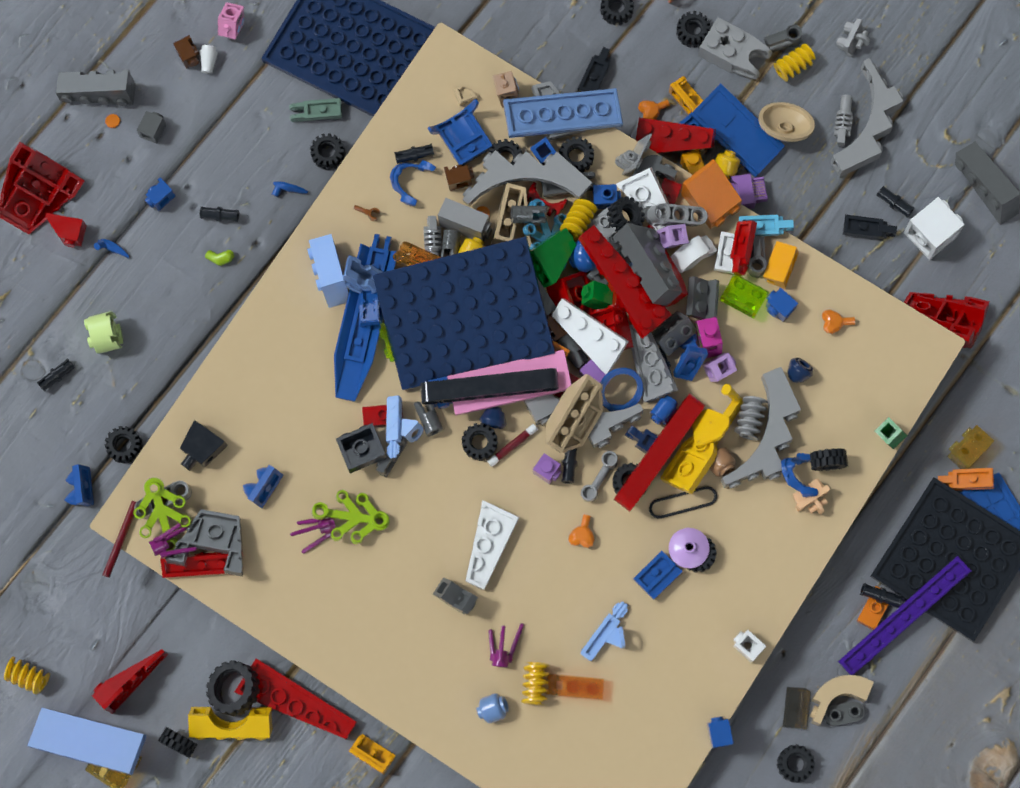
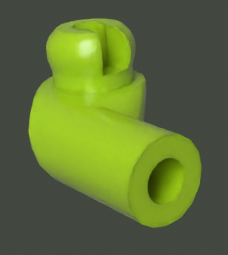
(221, 258)

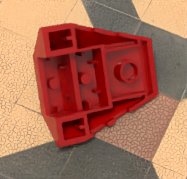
(34, 187)
(957, 315)

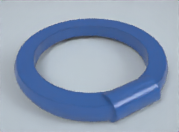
(615, 407)

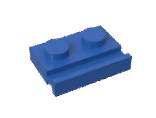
(657, 575)

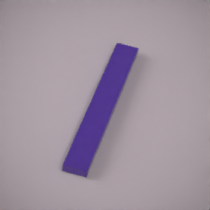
(904, 616)

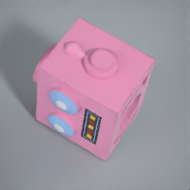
(230, 20)

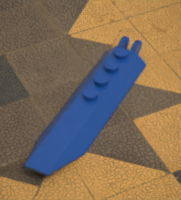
(358, 343)

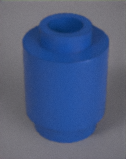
(663, 410)

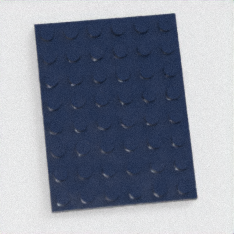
(348, 48)
(464, 312)

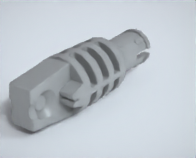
(843, 120)
(432, 236)

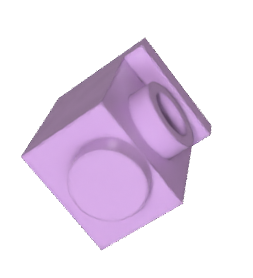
(673, 236)
(727, 367)

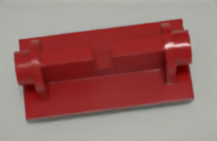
(609, 316)

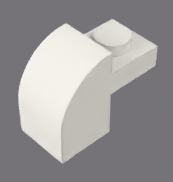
(693, 252)

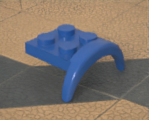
(463, 135)

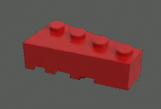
(674, 136)

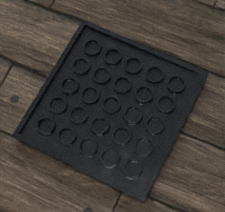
(934, 534)

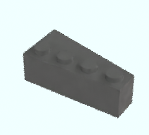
(989, 182)

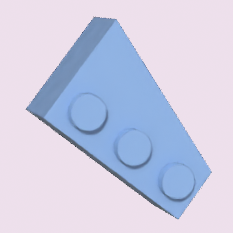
(328, 270)

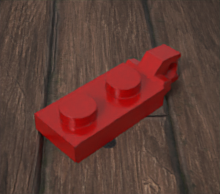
(742, 246)

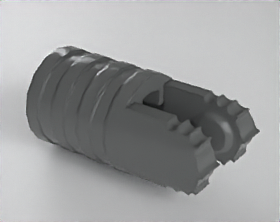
(524, 214)
(450, 242)
(576, 353)
(429, 420)

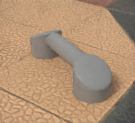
(609, 461)

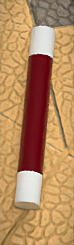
(512, 445)

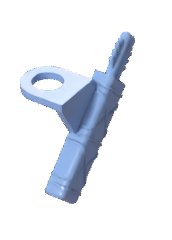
(398, 427)
(607, 633)

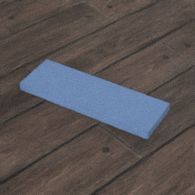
(562, 113)
(87, 741)

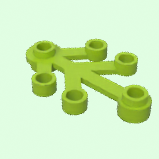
(160, 511)
(354, 516)

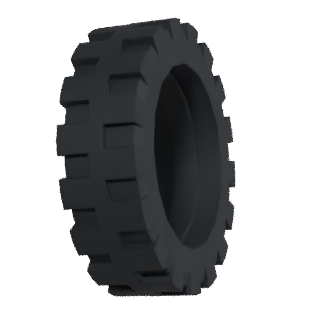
(216, 682)

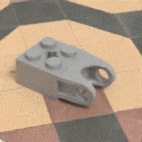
(737, 50)

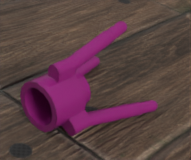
(325, 526)
(159, 544)
(500, 657)

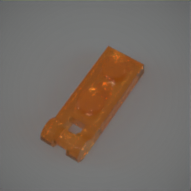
(417, 254)
(576, 687)

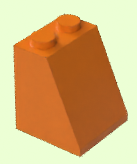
(713, 192)

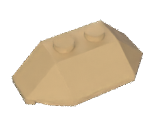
(575, 415)

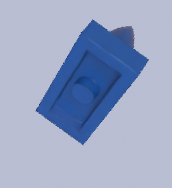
(690, 362)
(81, 480)
(260, 492)

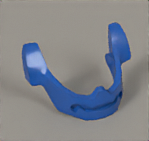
(397, 170)
(788, 465)

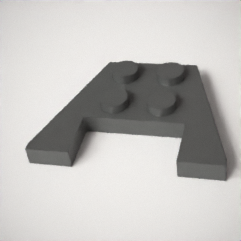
(214, 533)

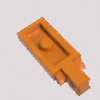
(969, 479)

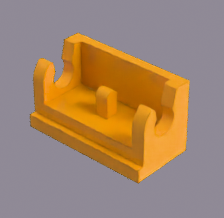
(685, 95)
(781, 264)
(372, 753)

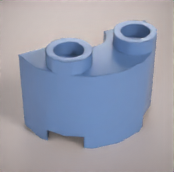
(359, 276)

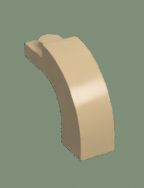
(845, 685)

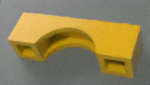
(206, 724)

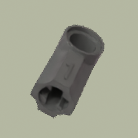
(783, 40)
(757, 256)

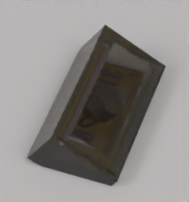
(797, 708)

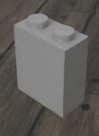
(465, 220)

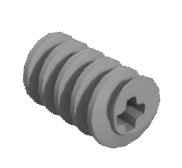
(750, 416)

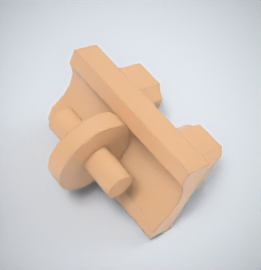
(803, 502)

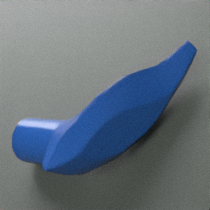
(287, 187)
(110, 246)

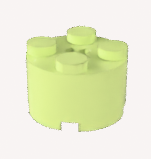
(103, 332)

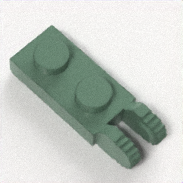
(317, 110)

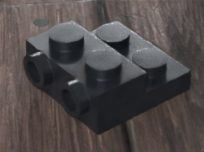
(361, 448)

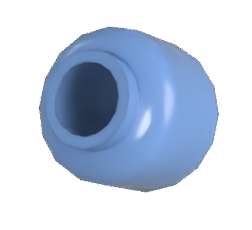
(492, 708)

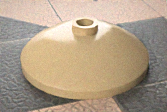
(786, 122)

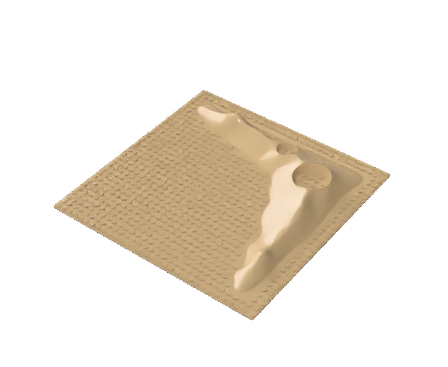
(368, 609)

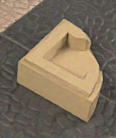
(464, 95)

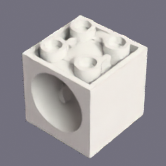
(934, 228)

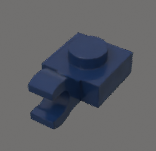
(644, 439)

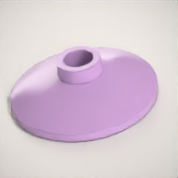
(684, 557)

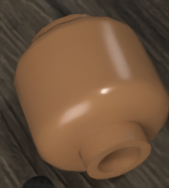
(723, 463)

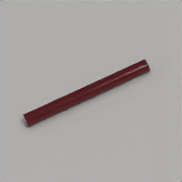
(119, 541)

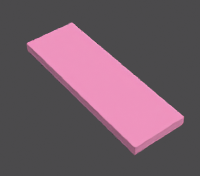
(555, 360)

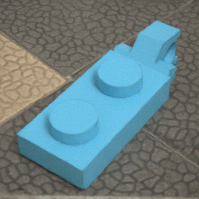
(769, 224)

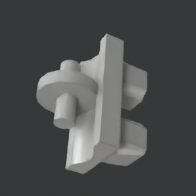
(856, 38)

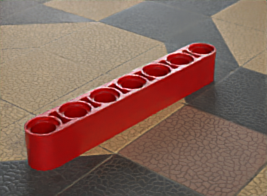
(659, 452)

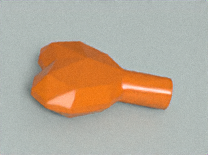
(651, 109)
(835, 321)
(582, 534)

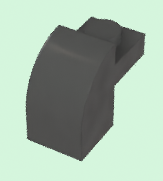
(660, 170)
(455, 596)

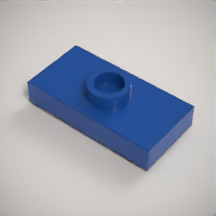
(369, 308)

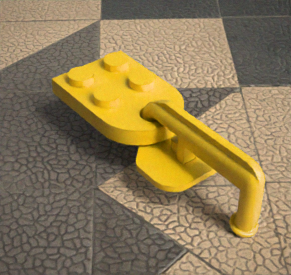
(700, 450)

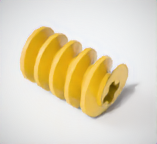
(794, 61)
(579, 217)
(24, 677)
(535, 683)

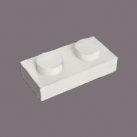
(723, 261)

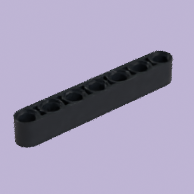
(489, 386)

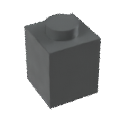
(151, 126)

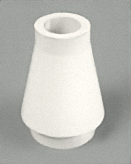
(208, 57)

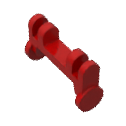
(558, 207)

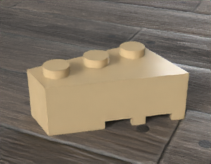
(505, 230)

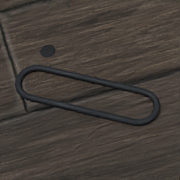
(685, 510)

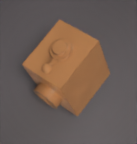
(506, 86)

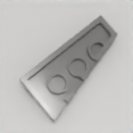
(651, 367)

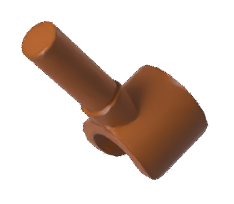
(368, 212)

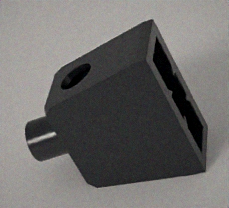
(200, 446)

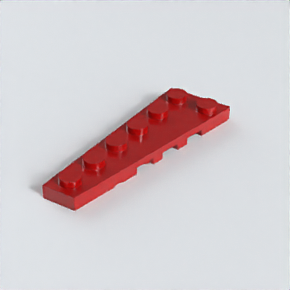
(624, 282)
(297, 702)

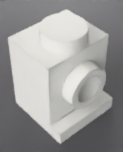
(756, 645)

